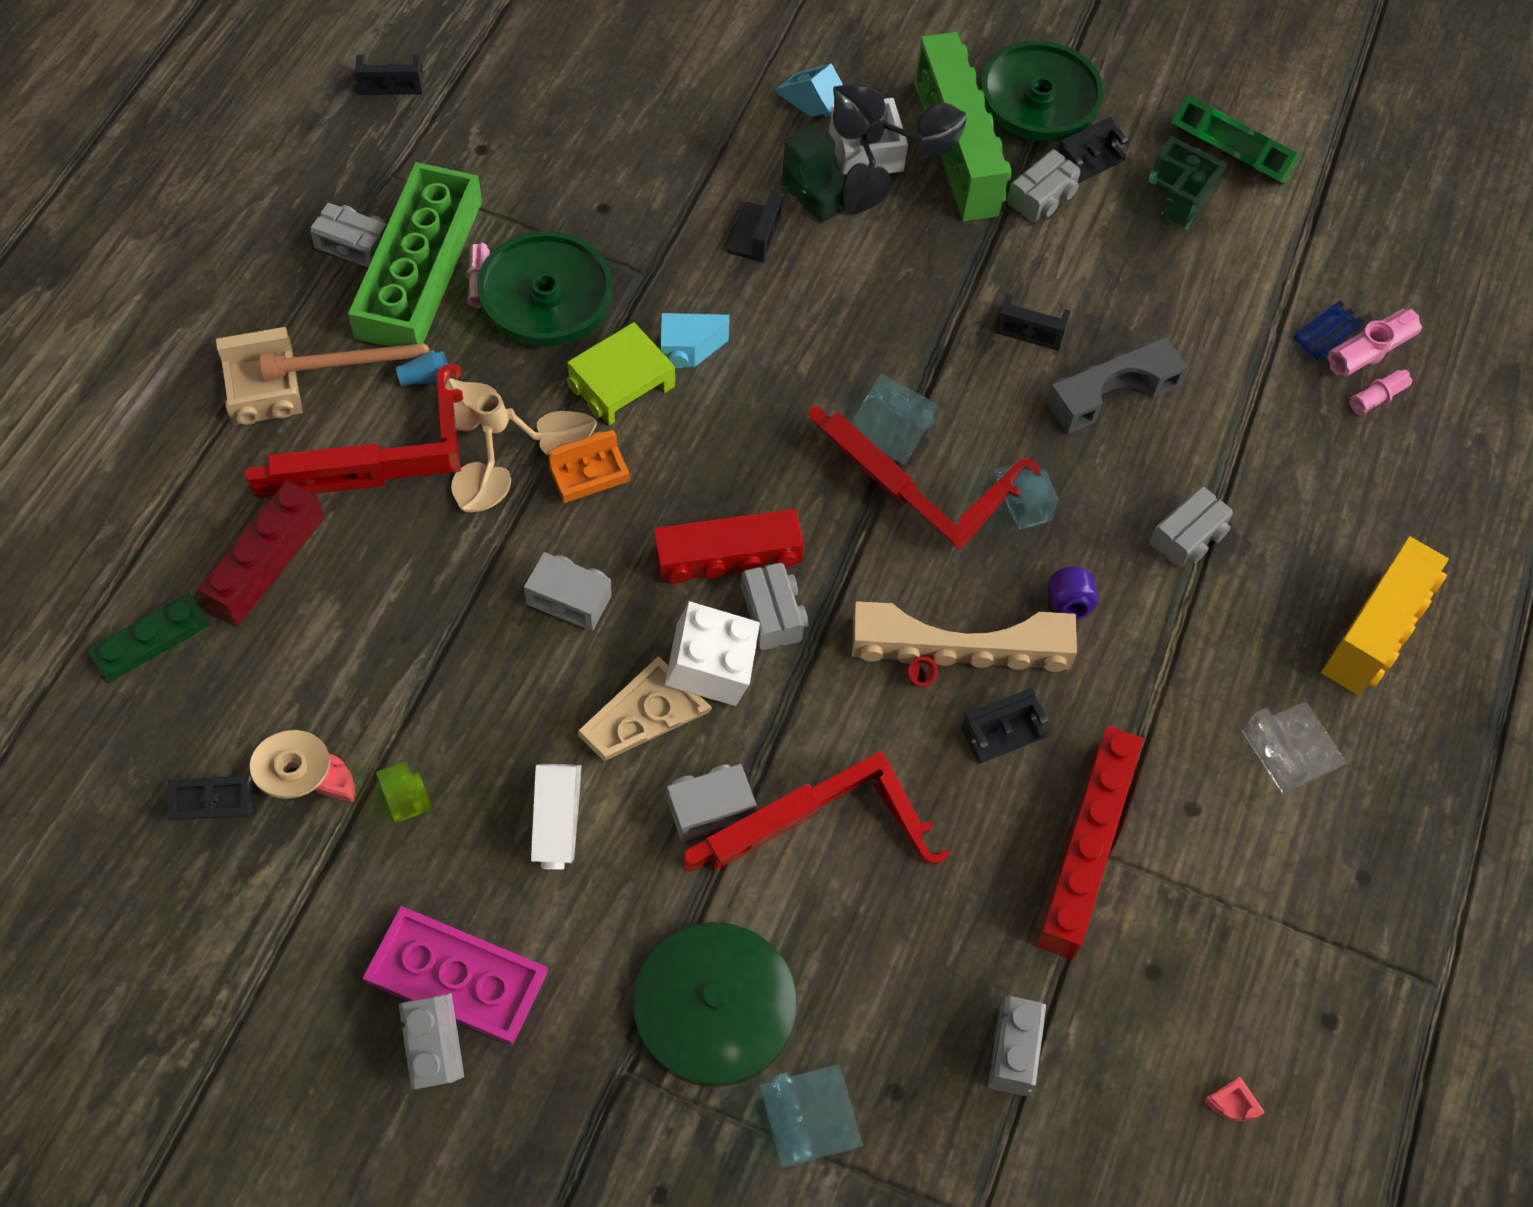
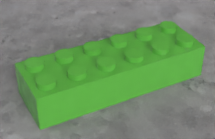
(976, 161)
(416, 257)

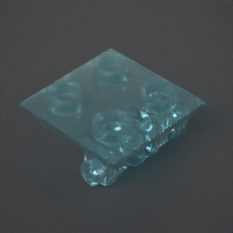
(895, 418)
(810, 1115)

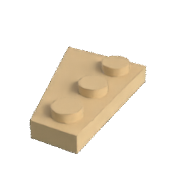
(641, 713)

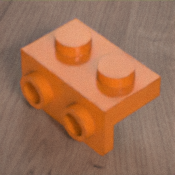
(587, 466)

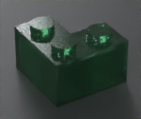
(811, 174)
(1188, 177)

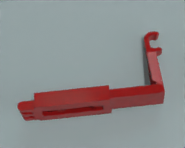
(365, 464)
(903, 489)
(802, 806)

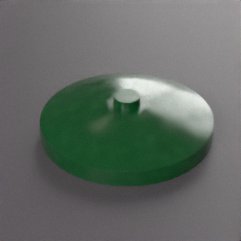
(1042, 90)
(545, 288)
(714, 1004)

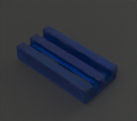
(1342, 316)

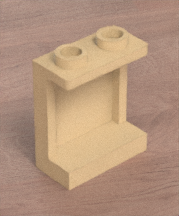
(247, 393)

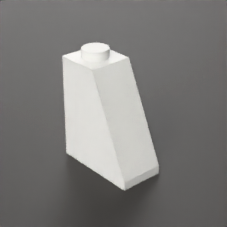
(555, 814)

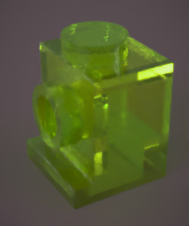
(403, 791)

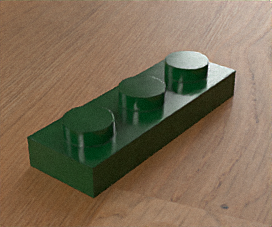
(148, 637)

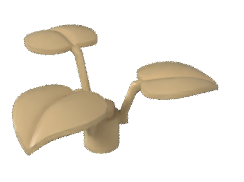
(482, 485)

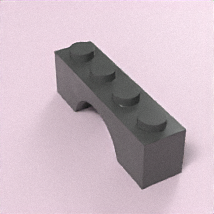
(1150, 369)

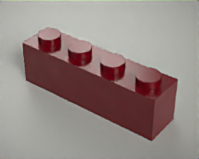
(261, 553)

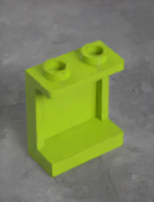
(619, 372)

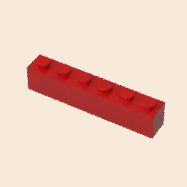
(1089, 843)

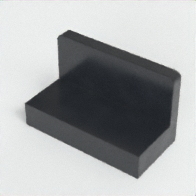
(756, 228)

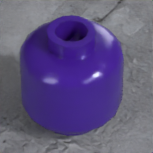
(1073, 591)

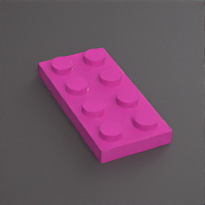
(430, 959)

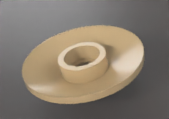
(288, 751)

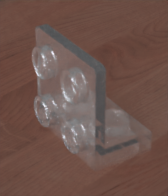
(1292, 746)

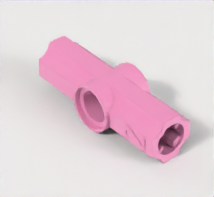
(1374, 342)

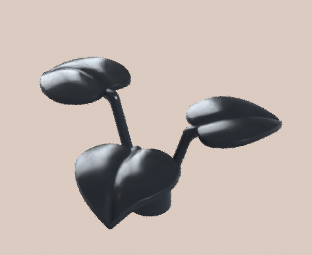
(858, 116)

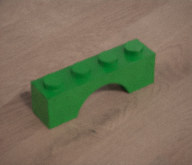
(1236, 138)

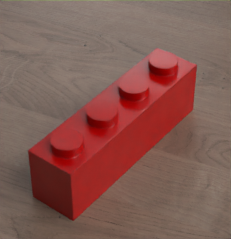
(728, 545)

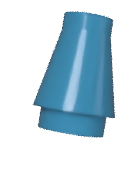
(422, 369)

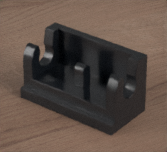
(389, 78)
(1094, 148)
(1031, 325)
(1004, 725)
(211, 798)

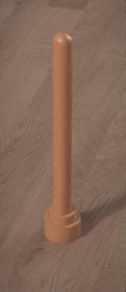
(276, 365)

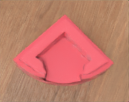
(338, 781)
(1235, 1102)

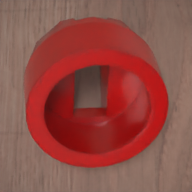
(914, 671)

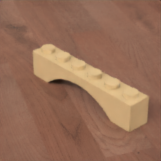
(1039, 642)

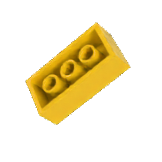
(1387, 617)

